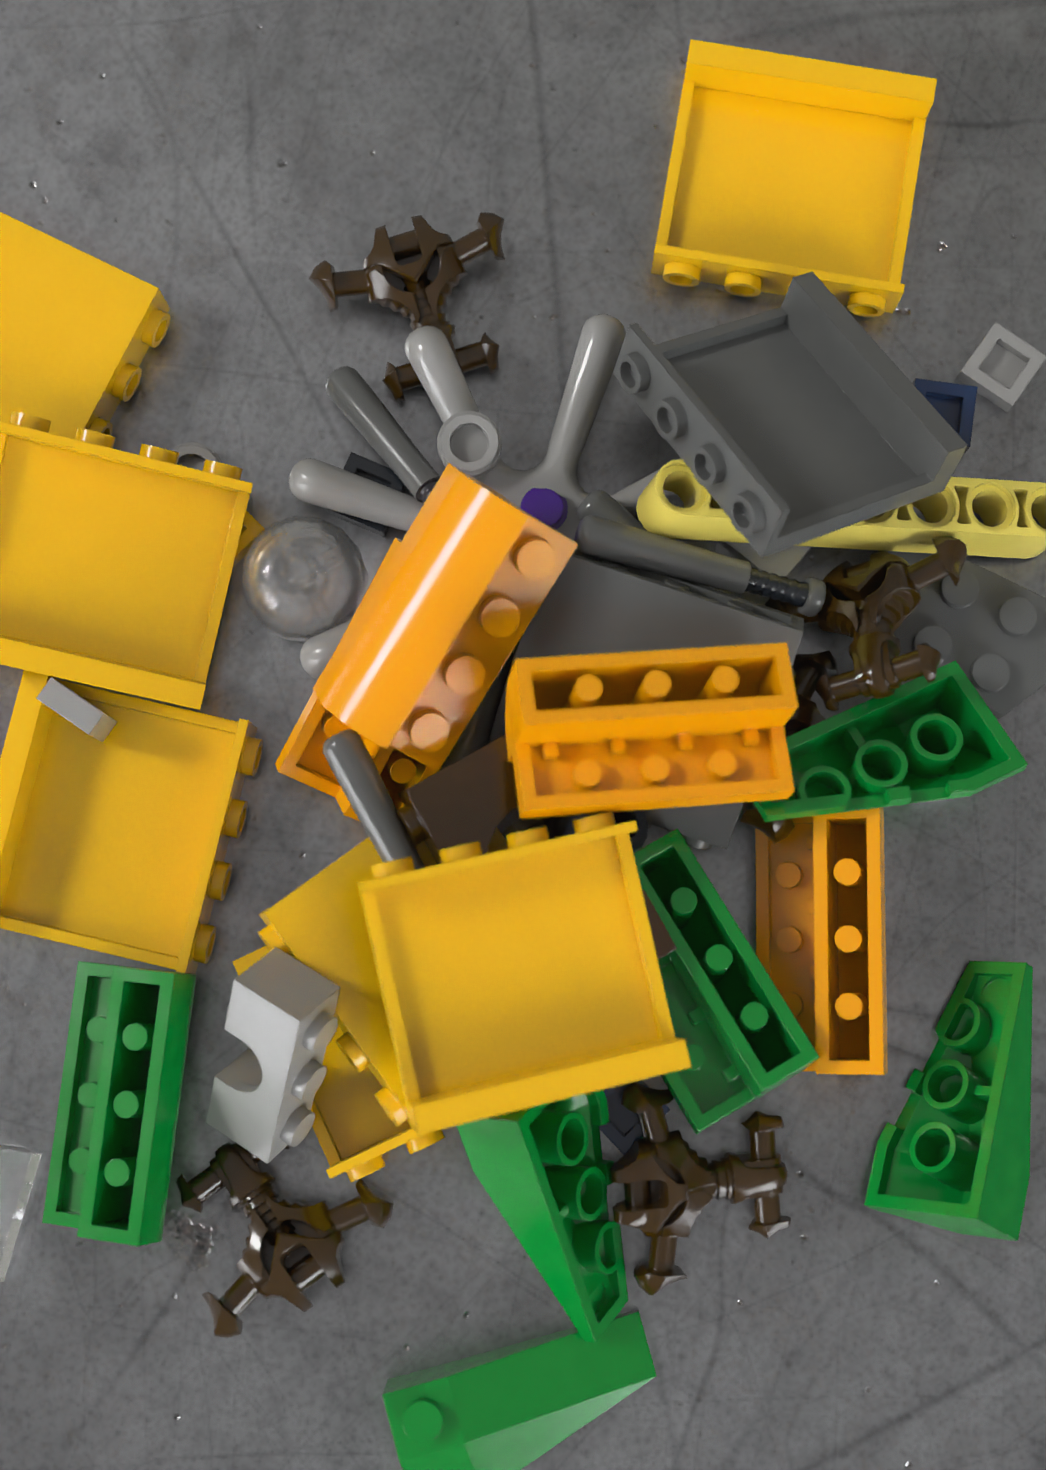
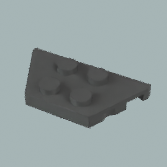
(985, 626)

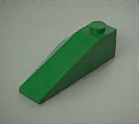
(898, 751)
(966, 1128)
(552, 1191)
(515, 1399)

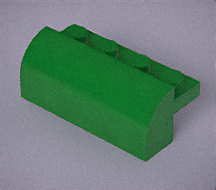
(716, 993)
(119, 1102)

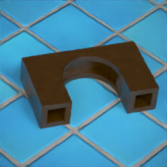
(468, 804)

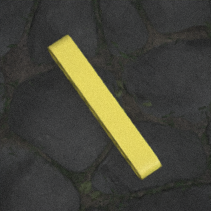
(1002, 504)

